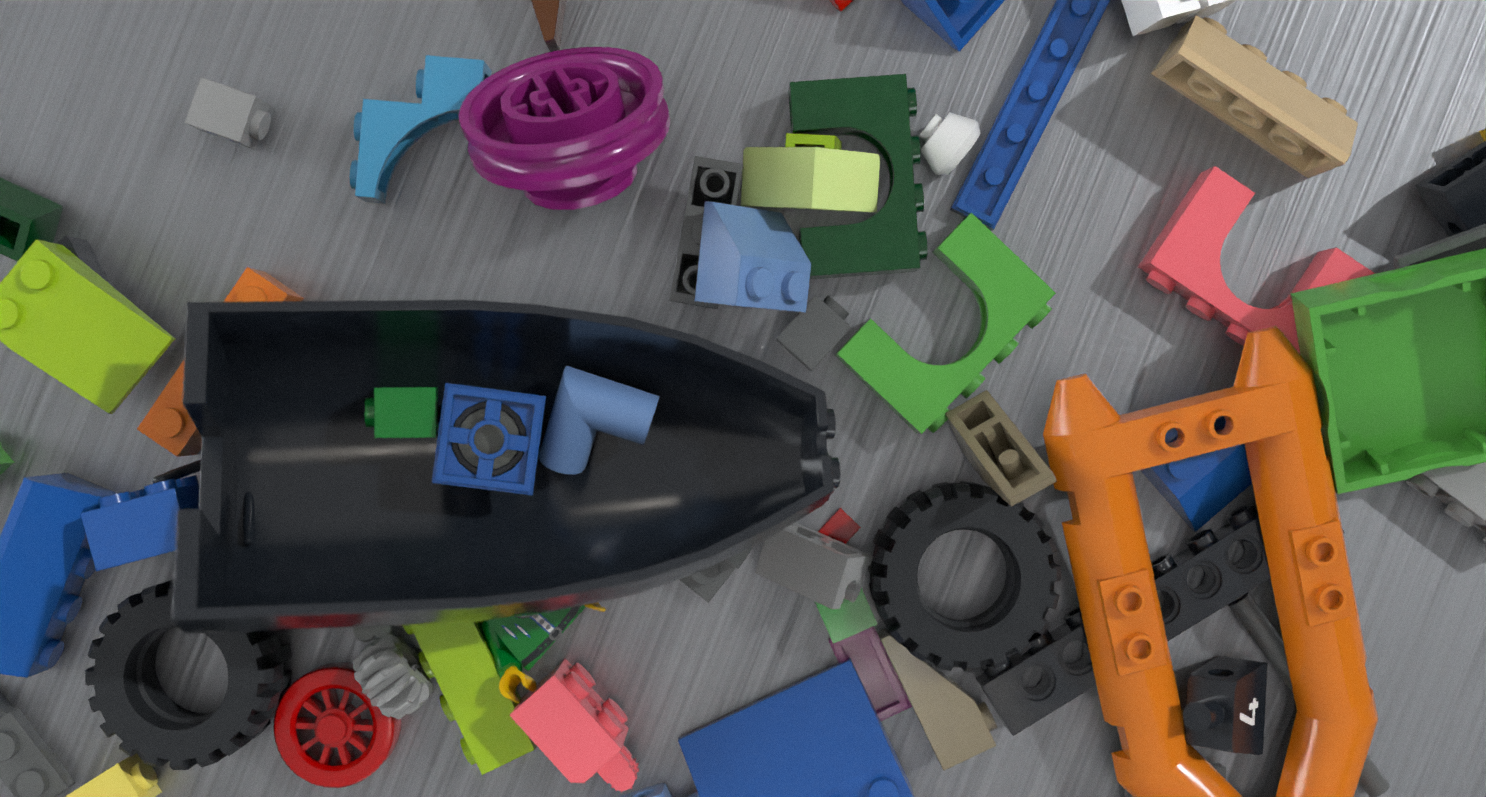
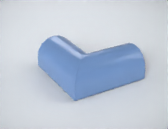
(591, 405)

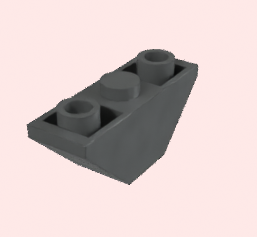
(711, 182)

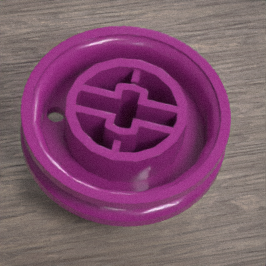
(566, 124)

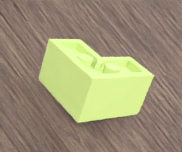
(810, 179)

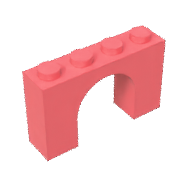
(1189, 252)

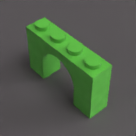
(1007, 300)

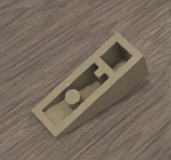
(998, 449)
(945, 710)

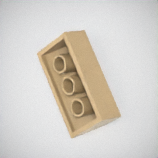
(1257, 98)

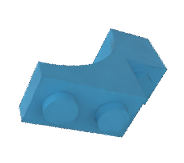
(392, 127)

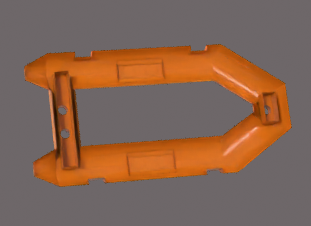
(1280, 423)

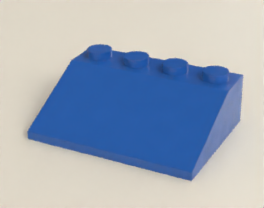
(799, 743)

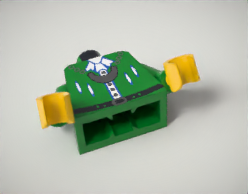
(523, 642)

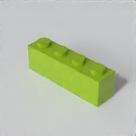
(471, 692)

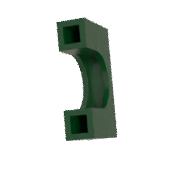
(879, 114)

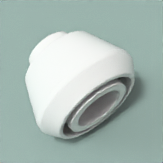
(948, 141)

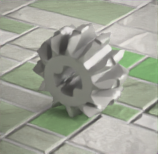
(392, 676)

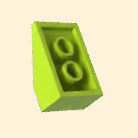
(77, 326)

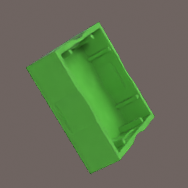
(1399, 369)

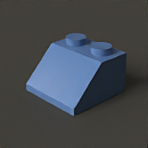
(751, 260)

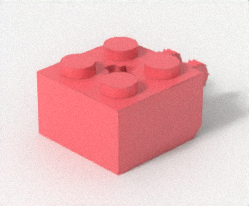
(577, 727)

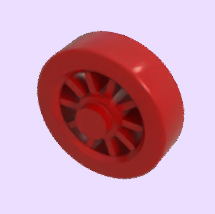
(334, 726)

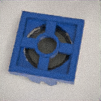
(488, 439)

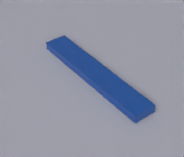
(1027, 109)

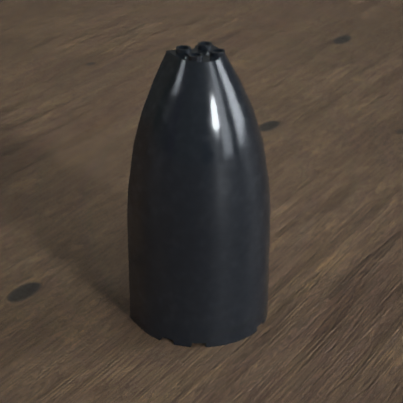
(367, 539)

